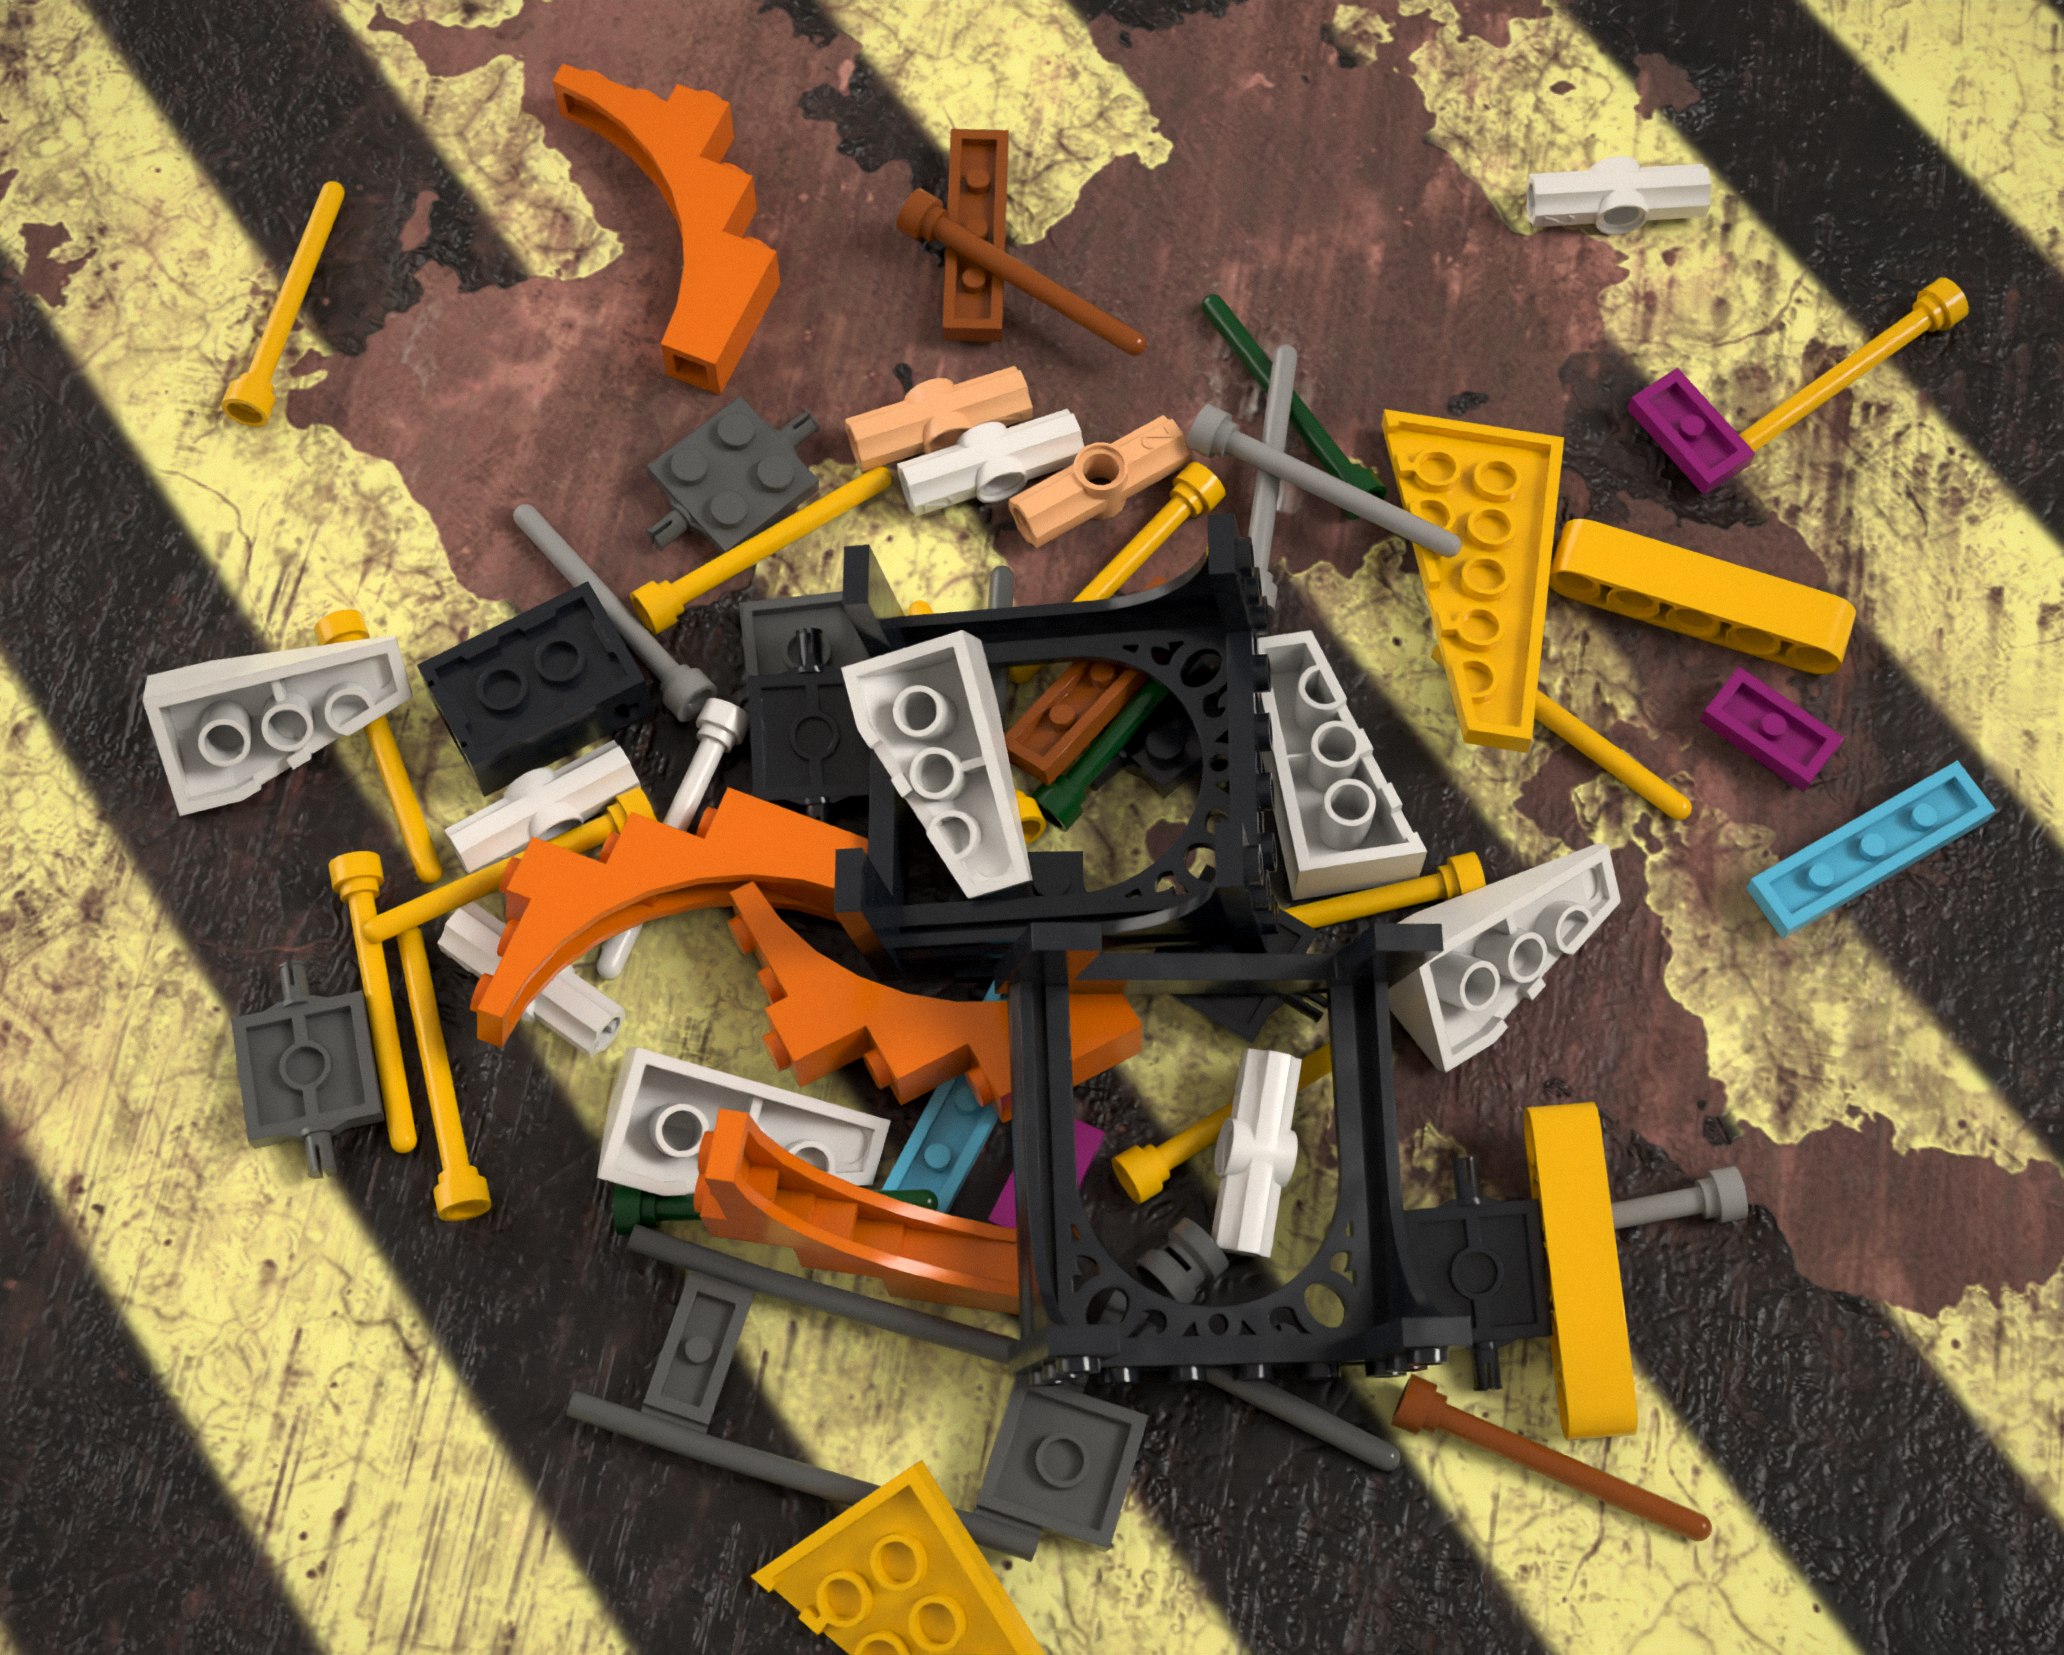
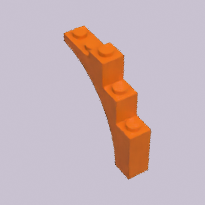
(681, 150)
(571, 903)
(910, 1042)
(771, 1197)

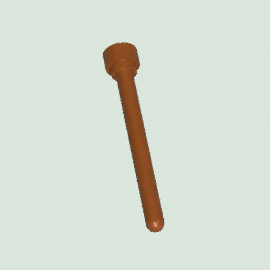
(925, 218)
(1427, 1410)

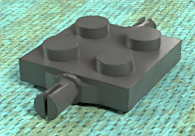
(732, 477)
(307, 1069)

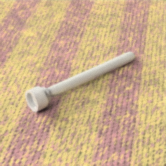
(720, 728)

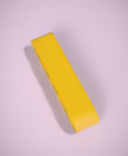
(1702, 596)
(1582, 1272)

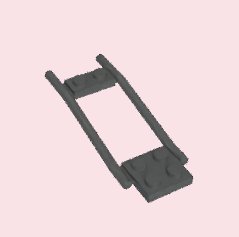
(1054, 1461)

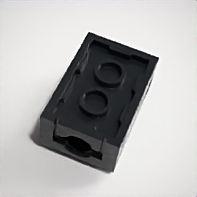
(536, 688)

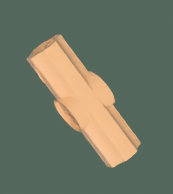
(937, 416)
(1128, 463)

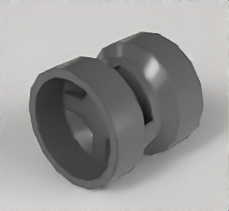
(1182, 1262)

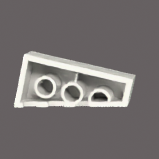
(1332, 804)

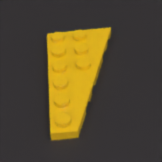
(1491, 598)
(900, 1579)

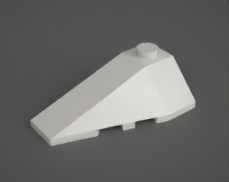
(253, 716)
(945, 747)
(1498, 951)
(669, 1103)

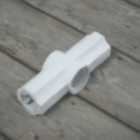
(1618, 195)
(990, 462)
(542, 807)
(565, 1005)
(1256, 1152)

